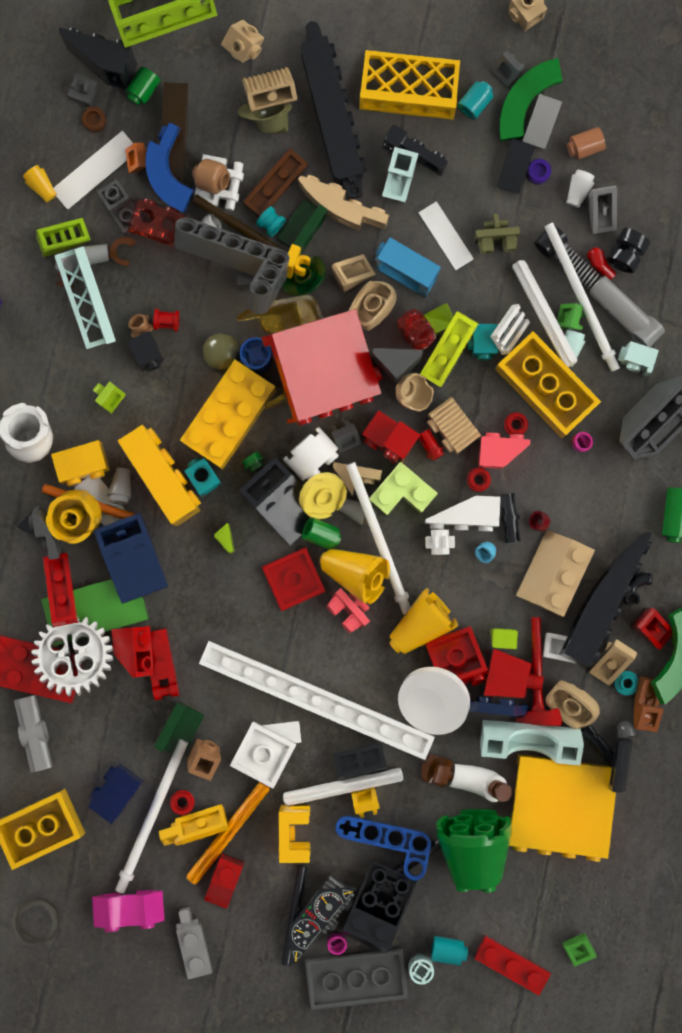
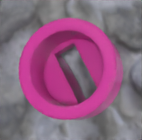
(585, 441)
(339, 946)

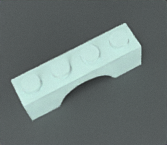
(502, 738)

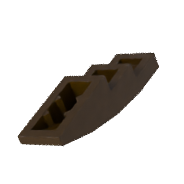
(176, 112)

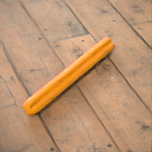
(225, 837)

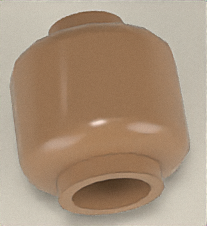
(211, 176)

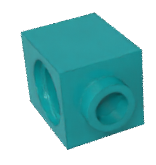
(202, 487)

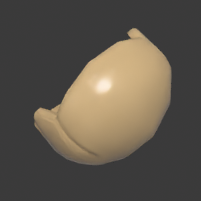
(414, 392)

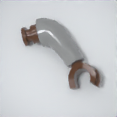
(95, 255)

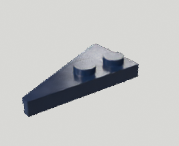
(504, 707)

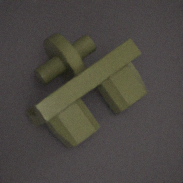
(487, 236)

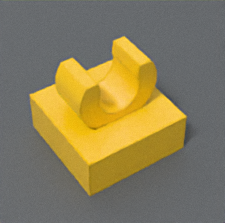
(295, 260)
(365, 801)

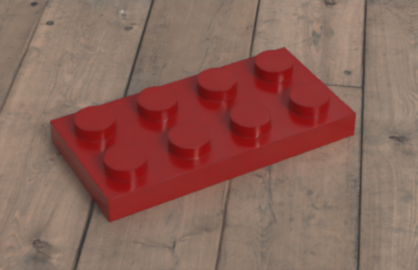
(19, 674)

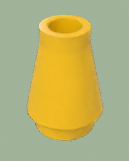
(39, 182)

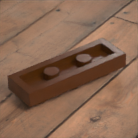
(275, 182)

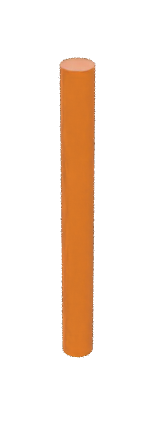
(105, 508)

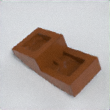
(646, 709)

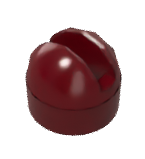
(533, 520)

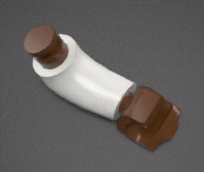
(470, 778)

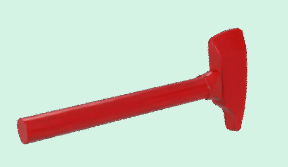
(538, 714)

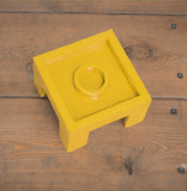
(293, 851)

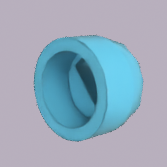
(485, 552)

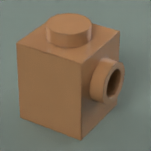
(203, 759)

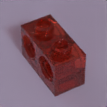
(155, 229)

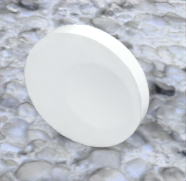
(434, 700)

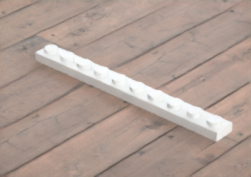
(317, 700)

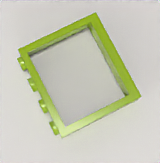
(160, 19)

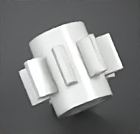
(440, 542)

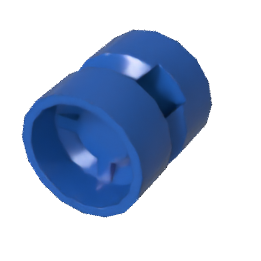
(255, 355)

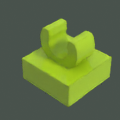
(109, 396)

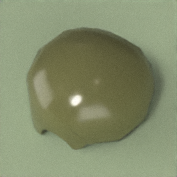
(221, 351)

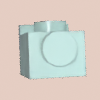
(638, 358)

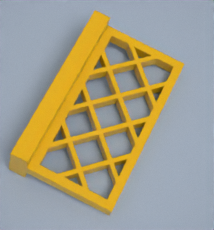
(409, 104)

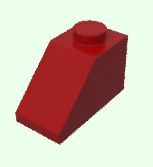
(224, 881)

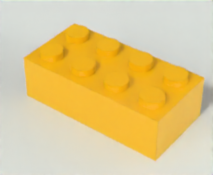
(547, 385)
(228, 414)
(159, 475)

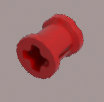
(166, 320)

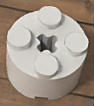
(311, 454)

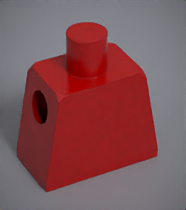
(510, 676)

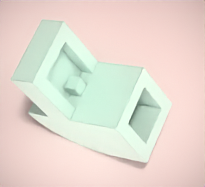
(400, 174)

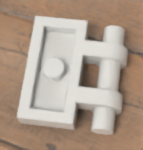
(231, 196)

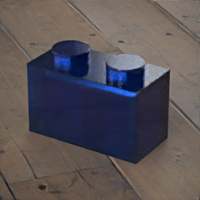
(115, 793)

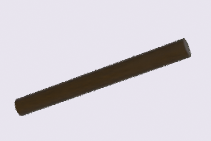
(231, 221)

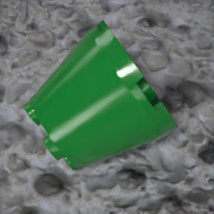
(475, 848)

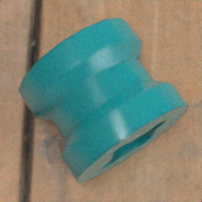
(270, 221)

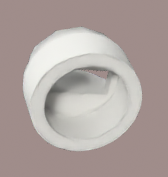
(211, 220)

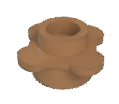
(139, 324)

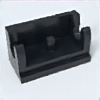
(360, 761)

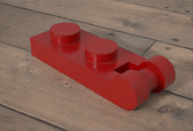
(162, 666)

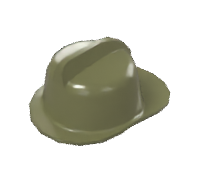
(268, 120)

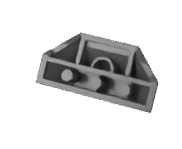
(653, 420)

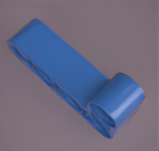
(382, 840)

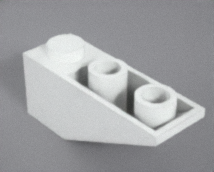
(476, 511)

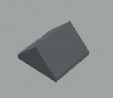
(395, 362)

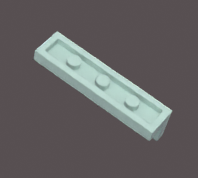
(94, 295)

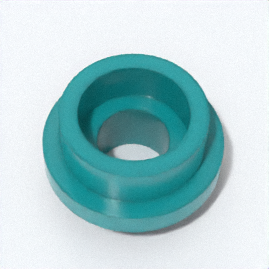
(618, 683)

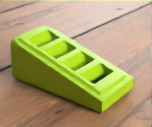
(48, 250)

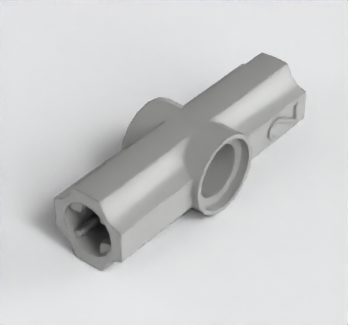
(33, 733)

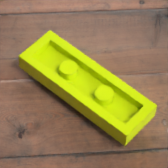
(449, 348)

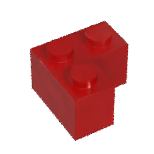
(390, 437)

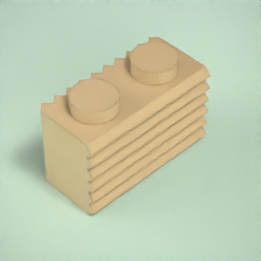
(269, 89)
(453, 426)

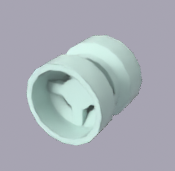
(418, 964)

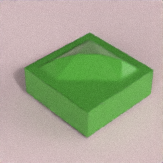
(579, 949)

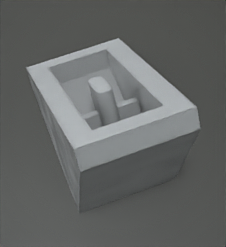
(602, 209)

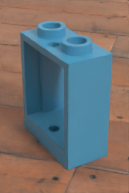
(406, 267)

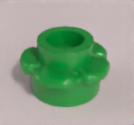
(253, 462)

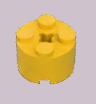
(71, 529)

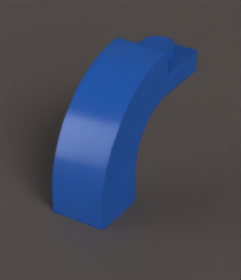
(159, 173)

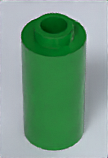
(673, 515)

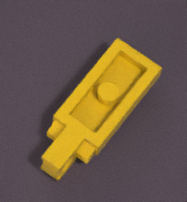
(195, 826)

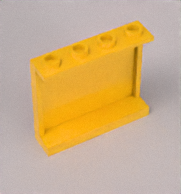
(562, 808)

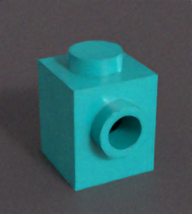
(482, 344)

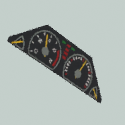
(315, 918)

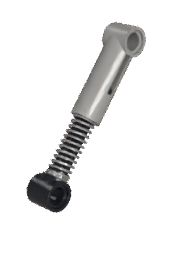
(642, 328)

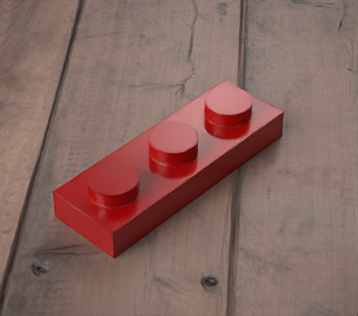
(60, 590)
(512, 965)

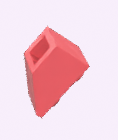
(497, 451)

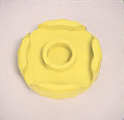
(322, 495)

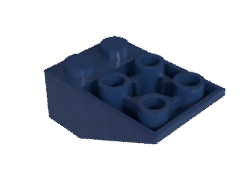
(131, 558)

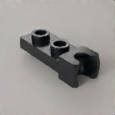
(432, 160)

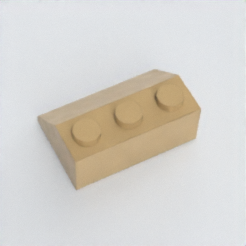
(555, 573)

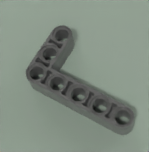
(240, 253)

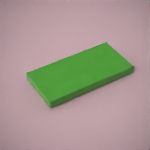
(102, 605)

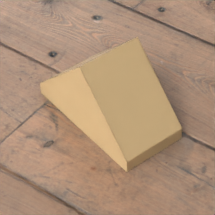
(352, 272)

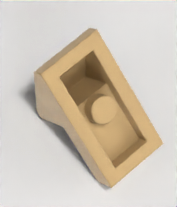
(367, 475)
(612, 661)

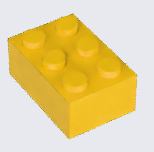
(39, 829)

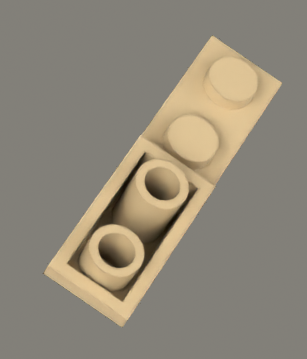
(348, 213)

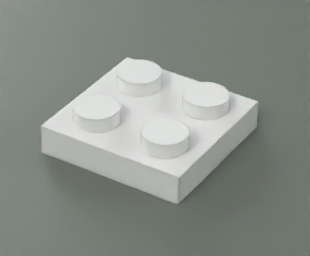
(263, 754)

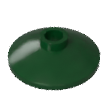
(311, 281)

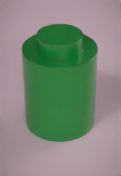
(142, 86)
(321, 533)

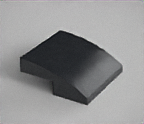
(620, 765)

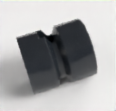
(630, 246)

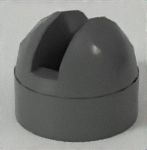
(625, 730)

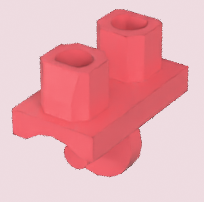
(356, 616)

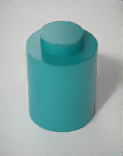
(476, 99)
(448, 951)

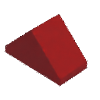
(652, 628)

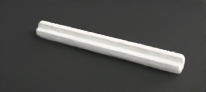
(544, 313)
(343, 786)

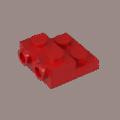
(460, 655)

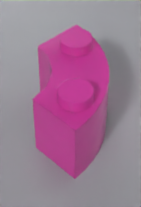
(119, 910)

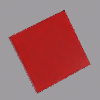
(293, 579)

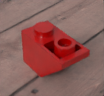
(134, 650)

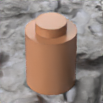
(586, 143)

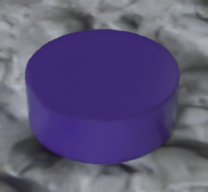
(538, 171)

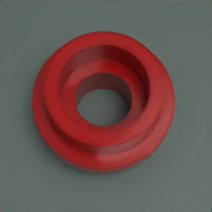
(516, 417)
(486, 479)
(182, 810)

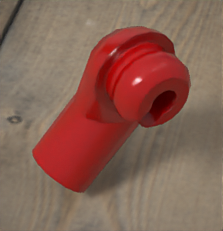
(598, 261)

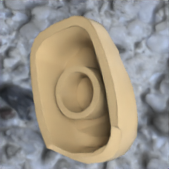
(374, 303)
(575, 705)

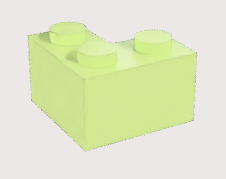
(402, 485)

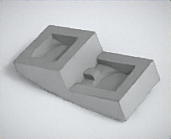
(542, 121)

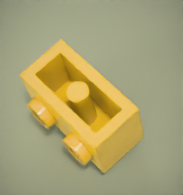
(80, 463)

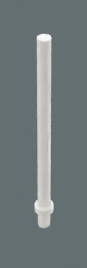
(608, 353)
(400, 595)
(127, 874)

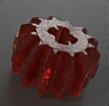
(416, 330)

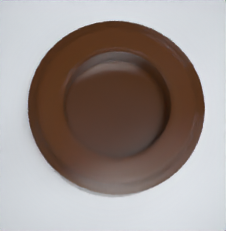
(94, 119)

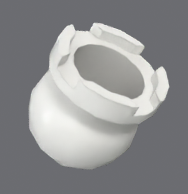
(26, 432)

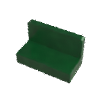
(303, 225)
(181, 725)

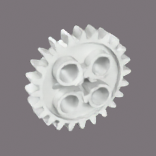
(50, 660)

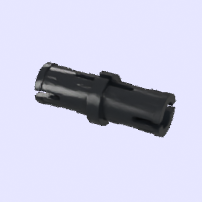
(510, 517)

